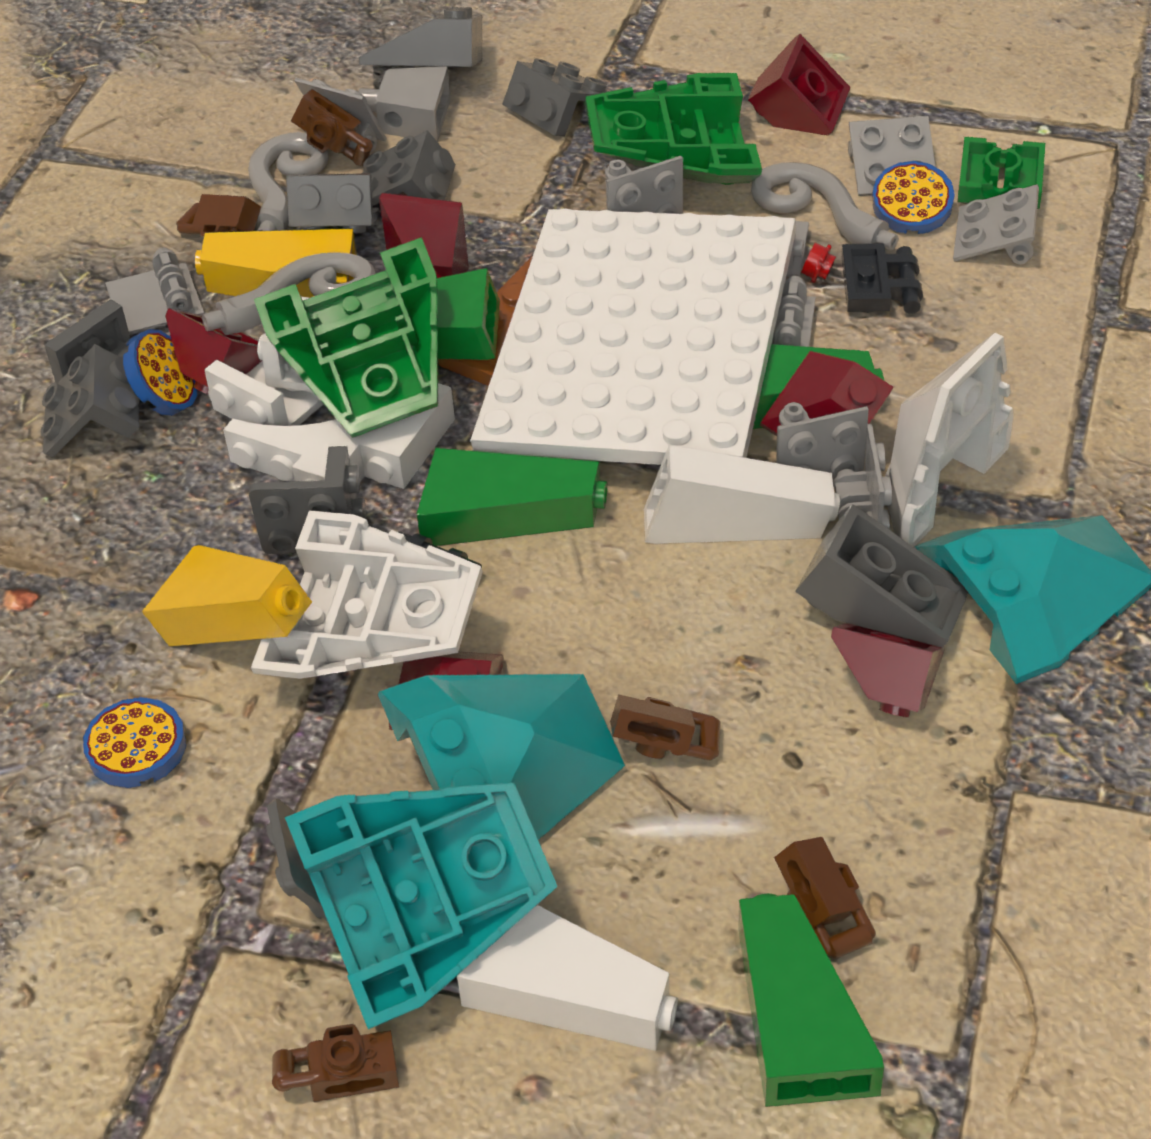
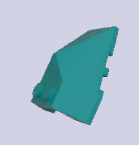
(1043, 585)
(508, 730)
(419, 884)

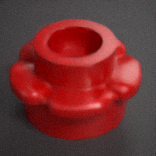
(818, 262)

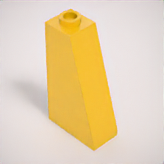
(244, 260)
(226, 599)

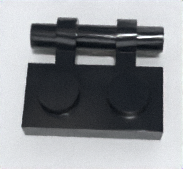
(868, 282)

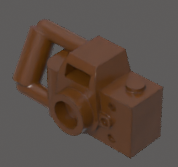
(331, 127)
(219, 214)
(664, 727)
(825, 894)
(339, 1064)

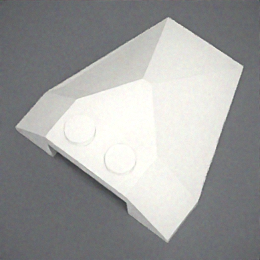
(947, 419)
(371, 601)

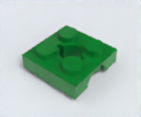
(981, 168)

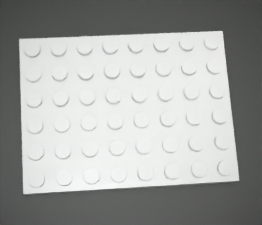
(638, 336)

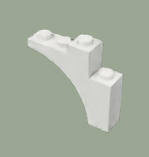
(301, 451)

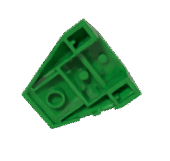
(677, 120)
(365, 344)

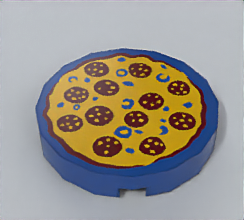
(913, 197)
(155, 373)
(134, 742)

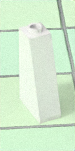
(735, 499)
(570, 981)

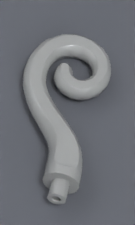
(274, 209)
(852, 223)
(240, 312)

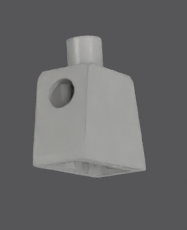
(411, 100)

